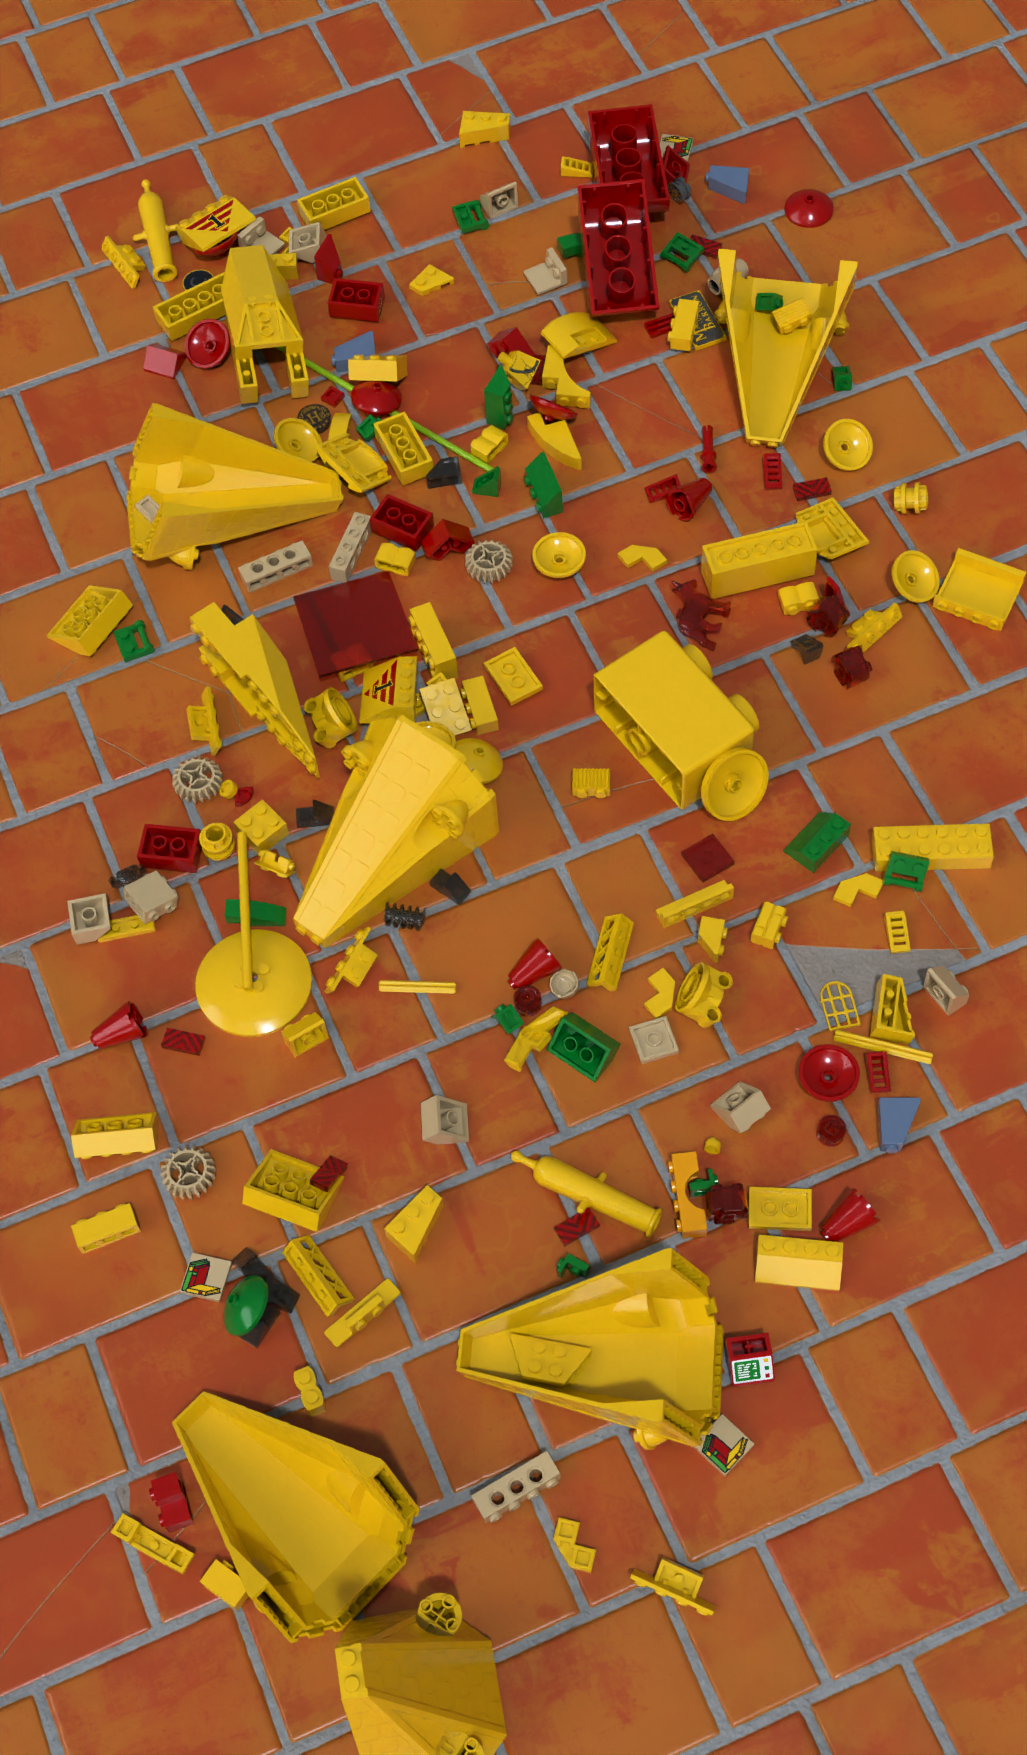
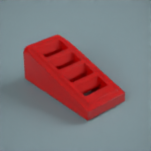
(772, 460)
(668, 482)
(832, 588)
(870, 1073)

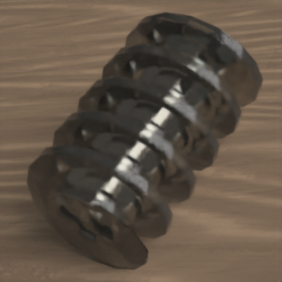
(404, 917)

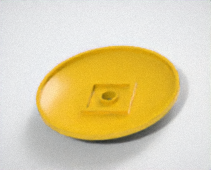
(276, 996)

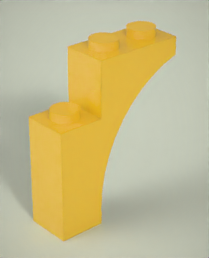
(556, 377)

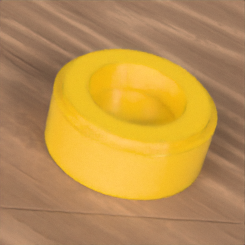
(228, 789)

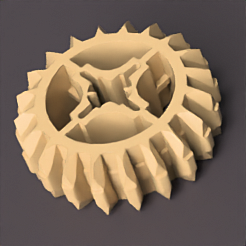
(492, 563)
(199, 785)
(194, 1158)

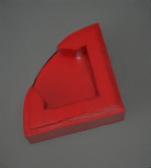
(243, 795)

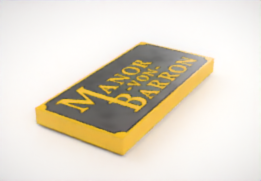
(707, 328)

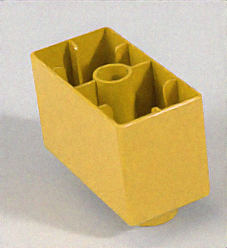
(672, 713)

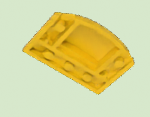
(576, 334)
(354, 462)
(832, 529)

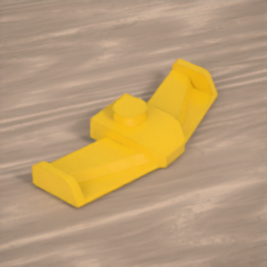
(534, 1037)

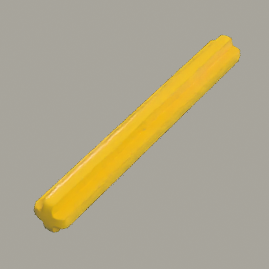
(881, 1046)

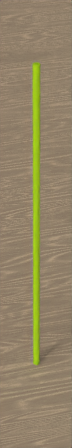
(418, 427)

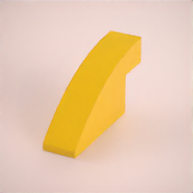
(555, 440)

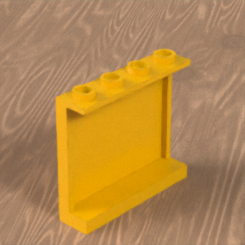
(980, 589)

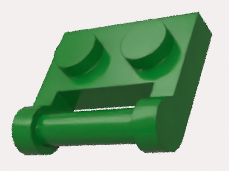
(465, 217)
(684, 247)
(128, 644)
(906, 865)

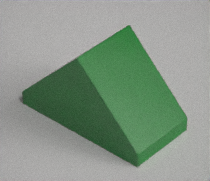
(488, 483)

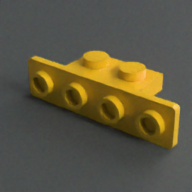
(124, 260)
(872, 626)
(203, 722)
(355, 964)
(362, 1313)
(677, 1583)

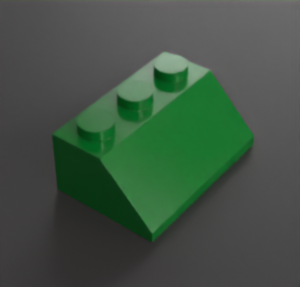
(498, 400)
(543, 486)
(818, 840)
(583, 1046)

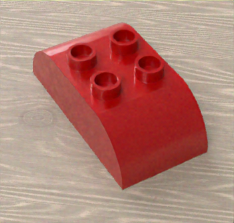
(628, 148)
(617, 248)

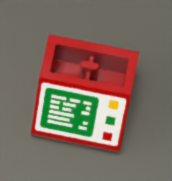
(750, 1359)

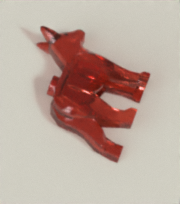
(694, 612)

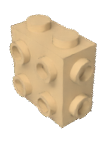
(150, 897)

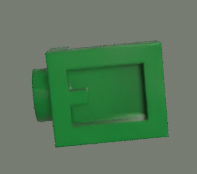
(768, 301)
(842, 378)
(366, 428)
(507, 1018)
(701, 1187)
(576, 1266)

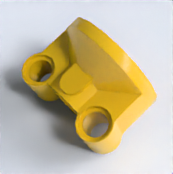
(331, 717)
(702, 994)

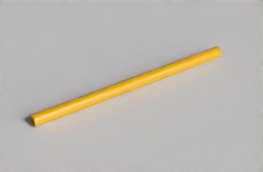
(244, 911)

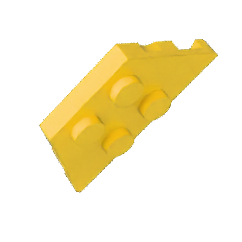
(547, 1360)

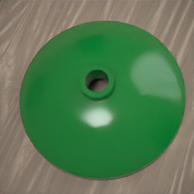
(245, 1305)

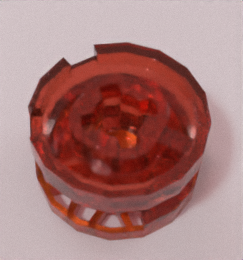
(527, 1000)
(831, 1130)

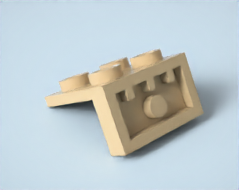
(256, 234)
(548, 274)

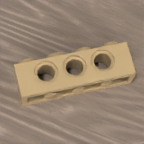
(350, 548)
(275, 566)
(502, 1487)

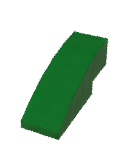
(570, 245)
(260, 913)

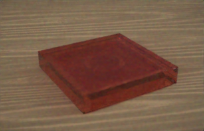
(707, 858)

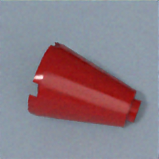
(688, 498)
(533, 966)
(119, 1027)
(849, 1218)

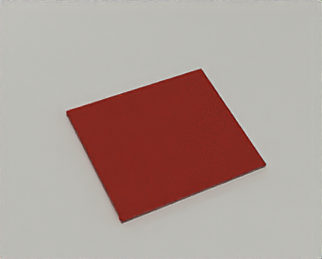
(354, 624)

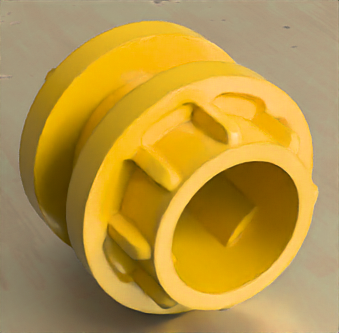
(911, 498)
(217, 841)

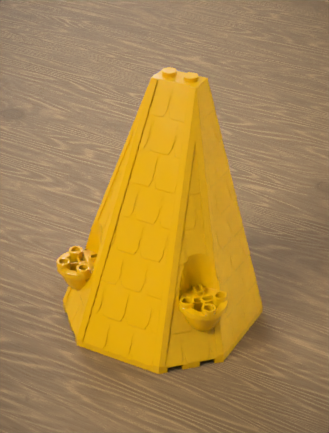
(771, 366)
(216, 487)
(397, 824)
(650, 1342)
(299, 1513)
(420, 1683)

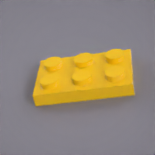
(513, 676)
(446, 706)
(780, 1208)

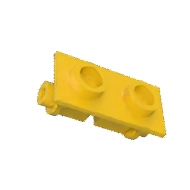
(267, 862)

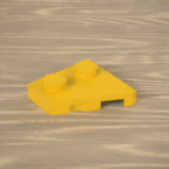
(430, 280)

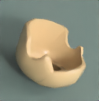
(564, 984)

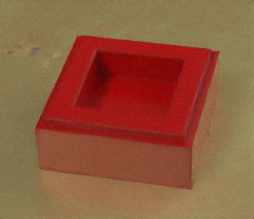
(332, 396)

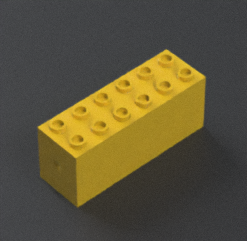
(758, 560)

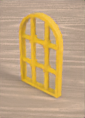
(835, 1013)

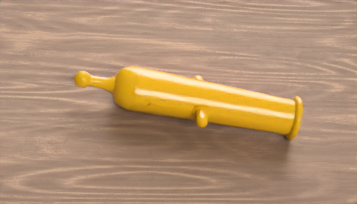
(156, 233)
(591, 1192)

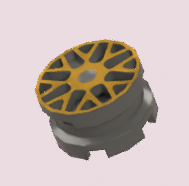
(679, 190)

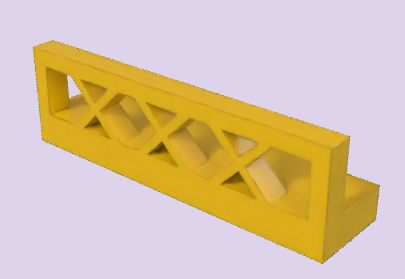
(695, 903)
(614, 952)
(313, 1275)

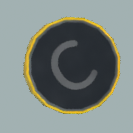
(196, 277)

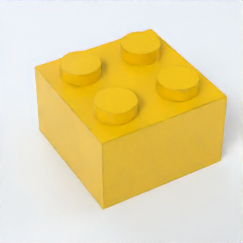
(262, 827)

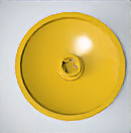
(734, 784)

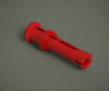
(708, 454)

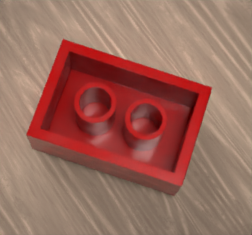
(356, 299)
(401, 522)
(170, 848)

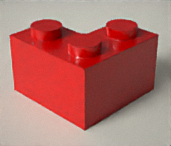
(509, 341)
(447, 537)
(172, 1498)

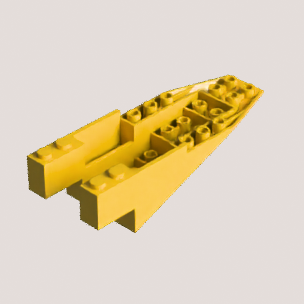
(260, 317)
(255, 675)

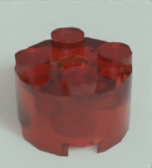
(827, 615)
(851, 667)
(726, 1203)

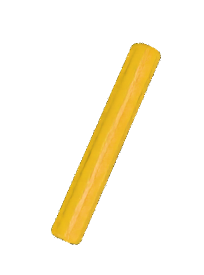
(417, 986)

